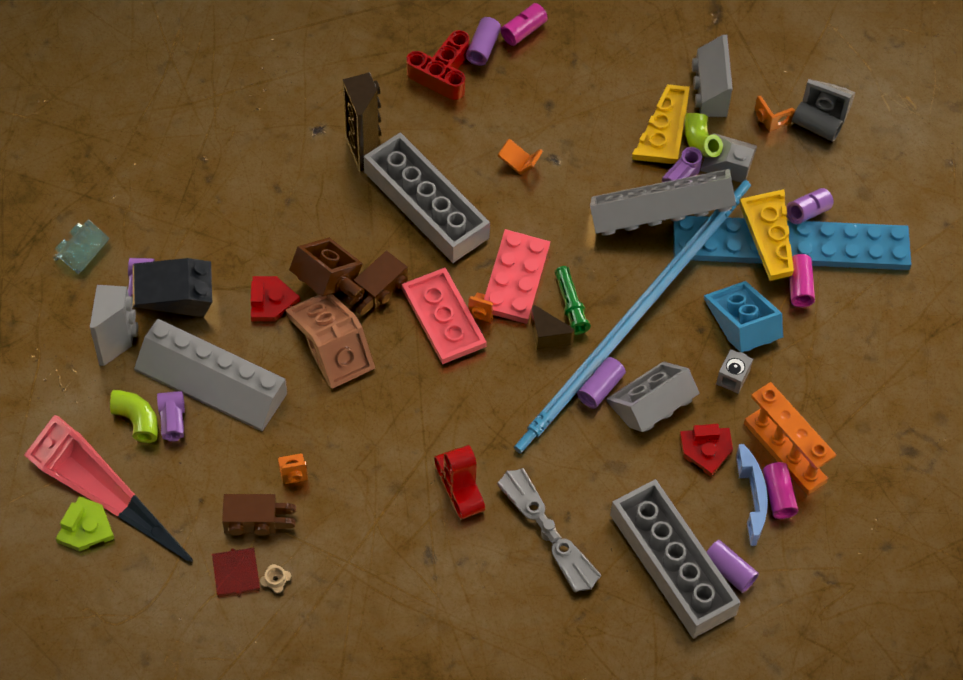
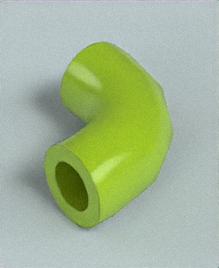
(698, 135)
(138, 411)

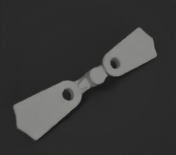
(573, 563)

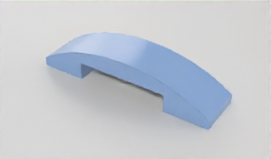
(749, 468)

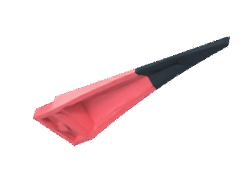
(75, 463)

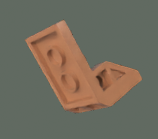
(333, 338)

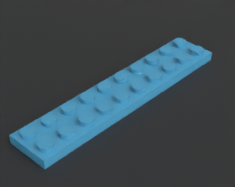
(825, 242)

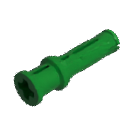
(573, 309)

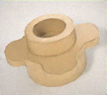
(275, 571)

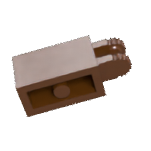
(380, 282)
(255, 514)

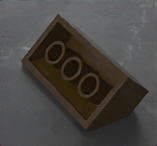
(361, 115)

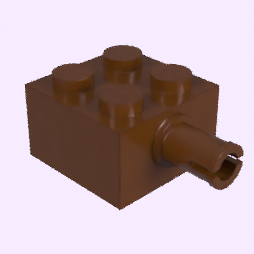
(327, 268)

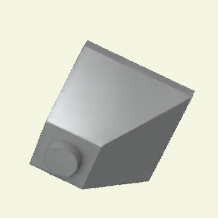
(829, 98)
(734, 156)

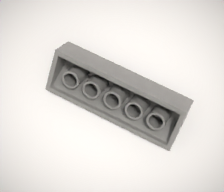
(662, 202)
(210, 375)

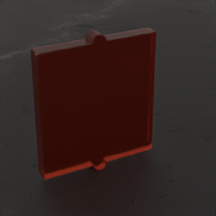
(235, 572)

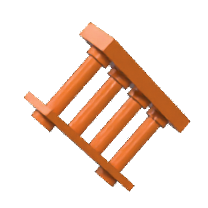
(789, 438)

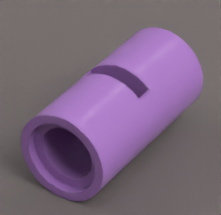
(483, 41)
(809, 206)
(601, 382)
(732, 566)

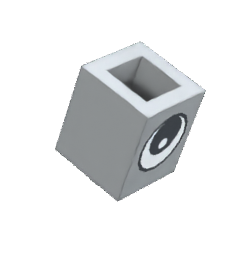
(734, 371)

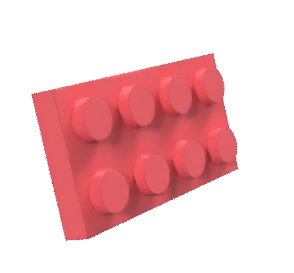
(516, 275)
(444, 315)

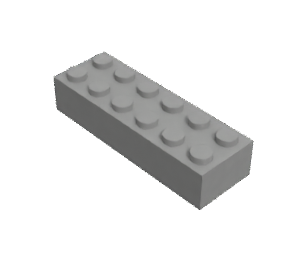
(426, 197)
(674, 558)

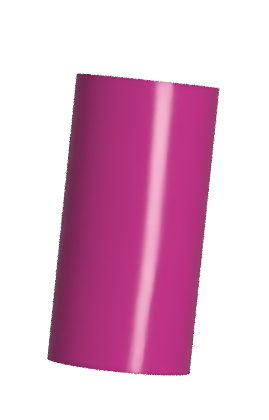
(524, 24)
(802, 281)
(780, 490)

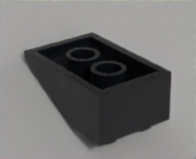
(173, 286)

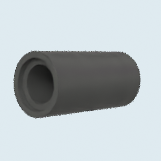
(817, 121)

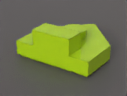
(84, 525)

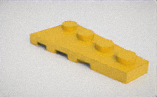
(665, 128)
(769, 229)

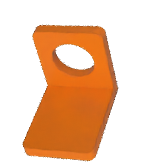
(769, 119)
(517, 157)
(480, 308)
(295, 471)

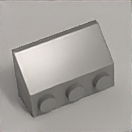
(713, 78)
(112, 322)
(654, 396)

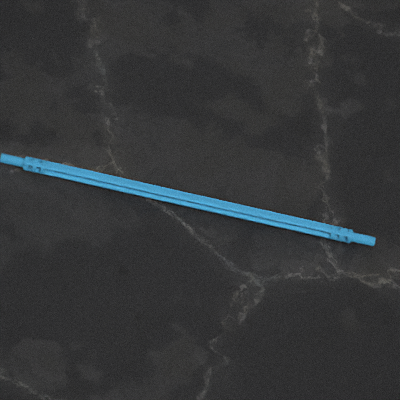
(627, 322)

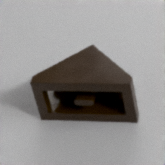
(549, 330)

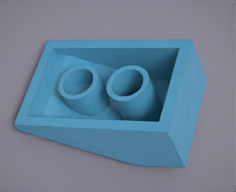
(745, 316)

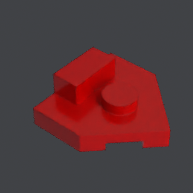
(270, 298)
(706, 446)

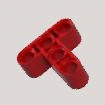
(441, 71)
(458, 474)

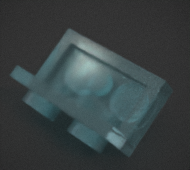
(81, 246)

